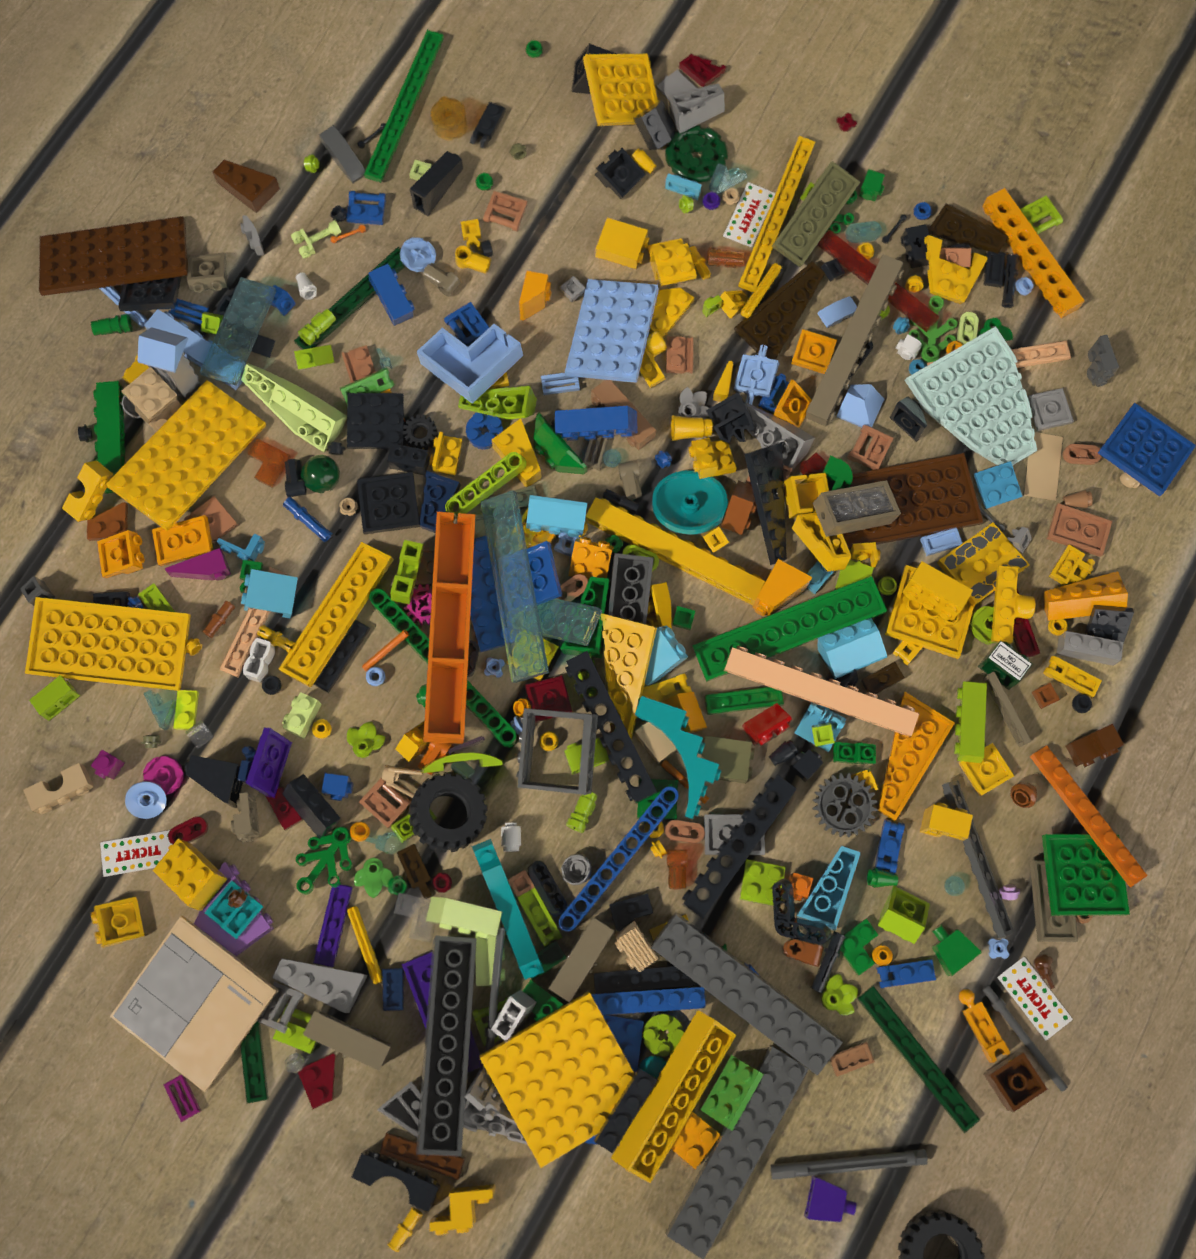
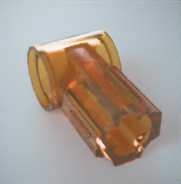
(677, 863)

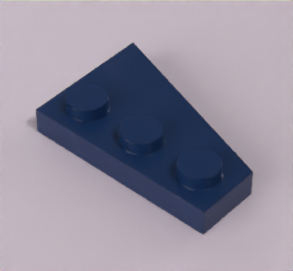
(436, 494)

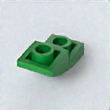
(854, 753)

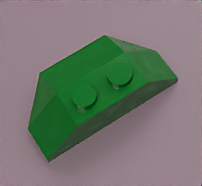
(555, 449)

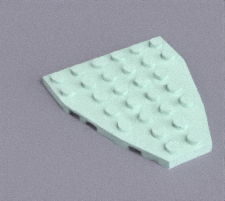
(979, 398)

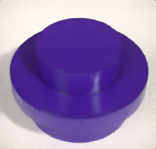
(711, 201)

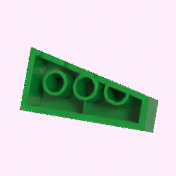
(595, 595)

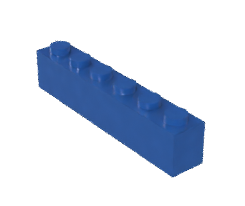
(650, 1001)

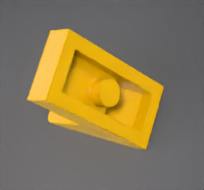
(733, 302)

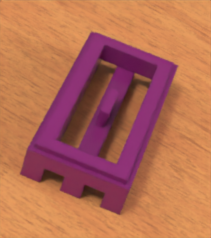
(189, 1093)

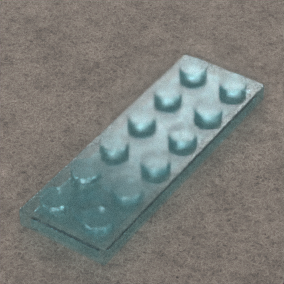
(238, 331)

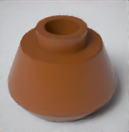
(1024, 794)

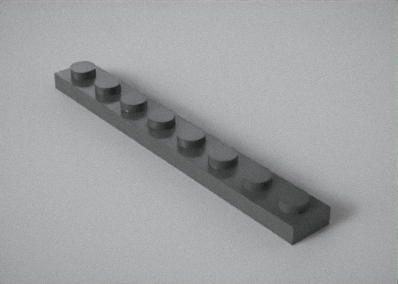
(980, 865)

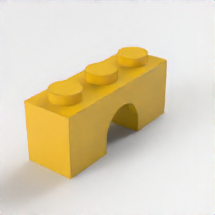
(94, 478)

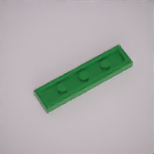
(742, 700)

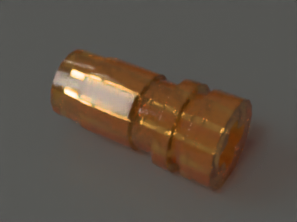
(728, 258)

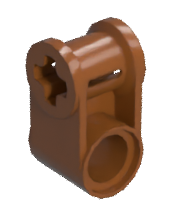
(807, 952)

